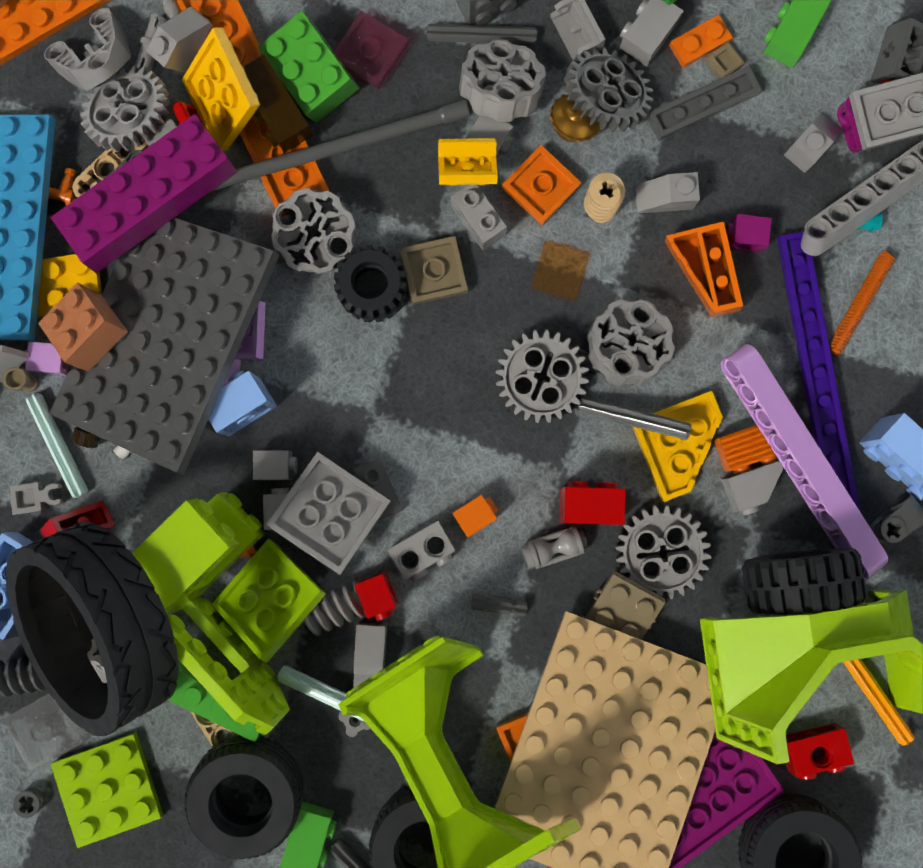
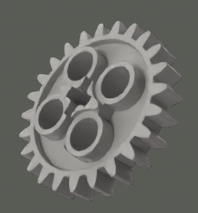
(125, 109)
(567, 385)
(659, 524)

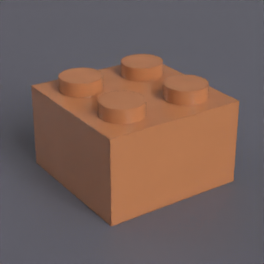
(82, 327)

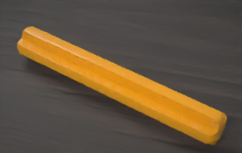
(880, 701)

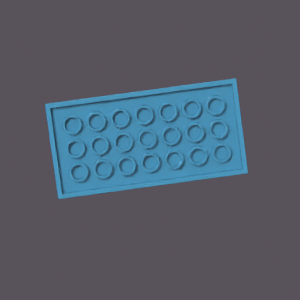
(24, 195)

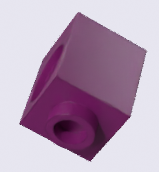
(749, 233)

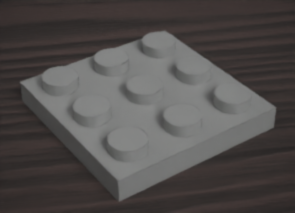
(328, 513)

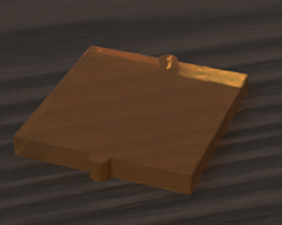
(560, 271)

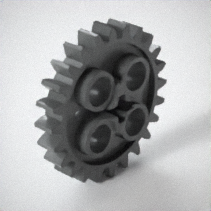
(608, 89)

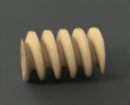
(604, 197)

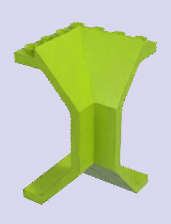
(773, 664)
(407, 713)

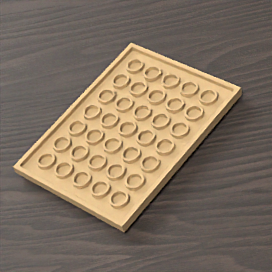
(614, 745)

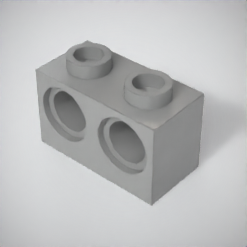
(419, 544)

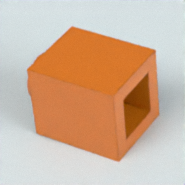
(476, 515)

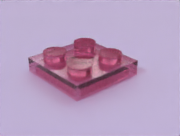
(370, 49)

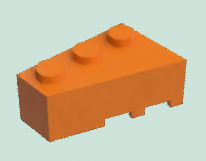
(708, 266)

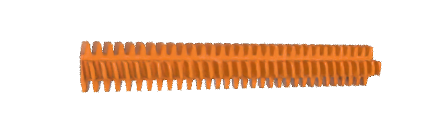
(861, 302)

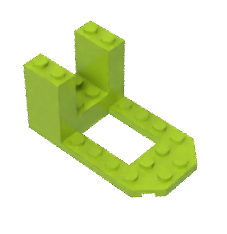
(182, 563)

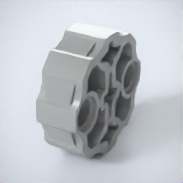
(502, 80)
(283, 234)
(620, 328)

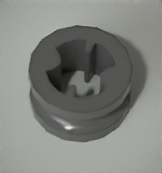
(19, 802)

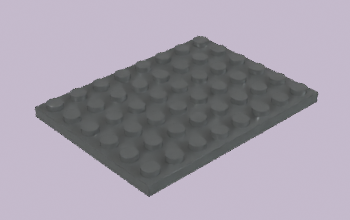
(185, 311)

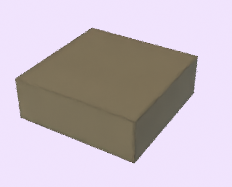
(724, 61)

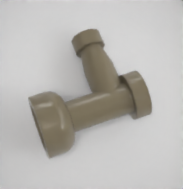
(20, 379)

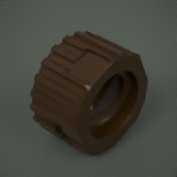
(84, 438)

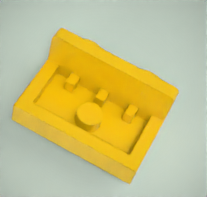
(467, 161)

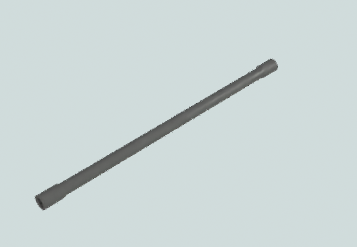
(445, 114)

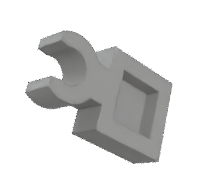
(32, 497)

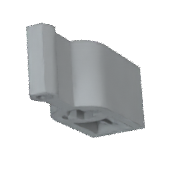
(369, 650)

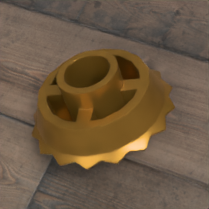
(568, 121)

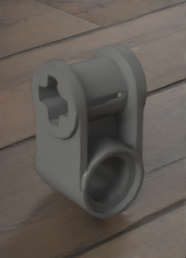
(902, 517)

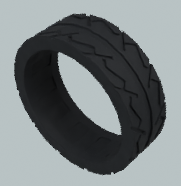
(83, 589)

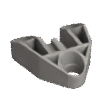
(99, 62)

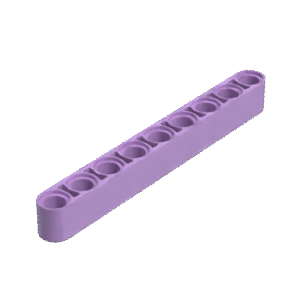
(802, 457)

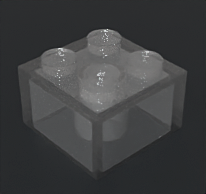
(43, 732)

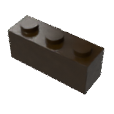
(276, 106)

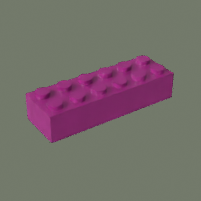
(143, 194)

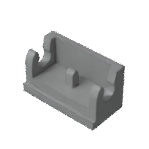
(577, 27)

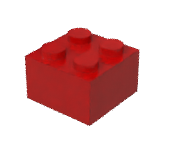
(592, 505)

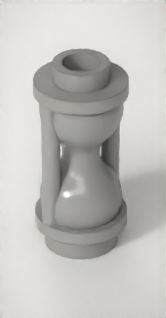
(539, 552)

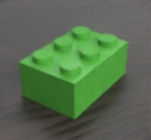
(308, 67)

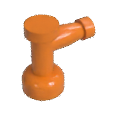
(65, 191)

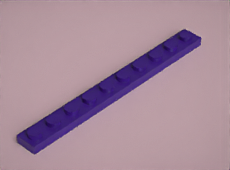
(815, 358)

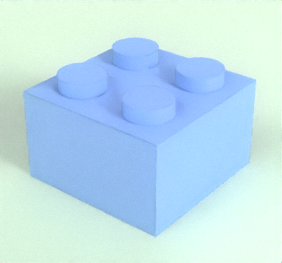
(240, 403)

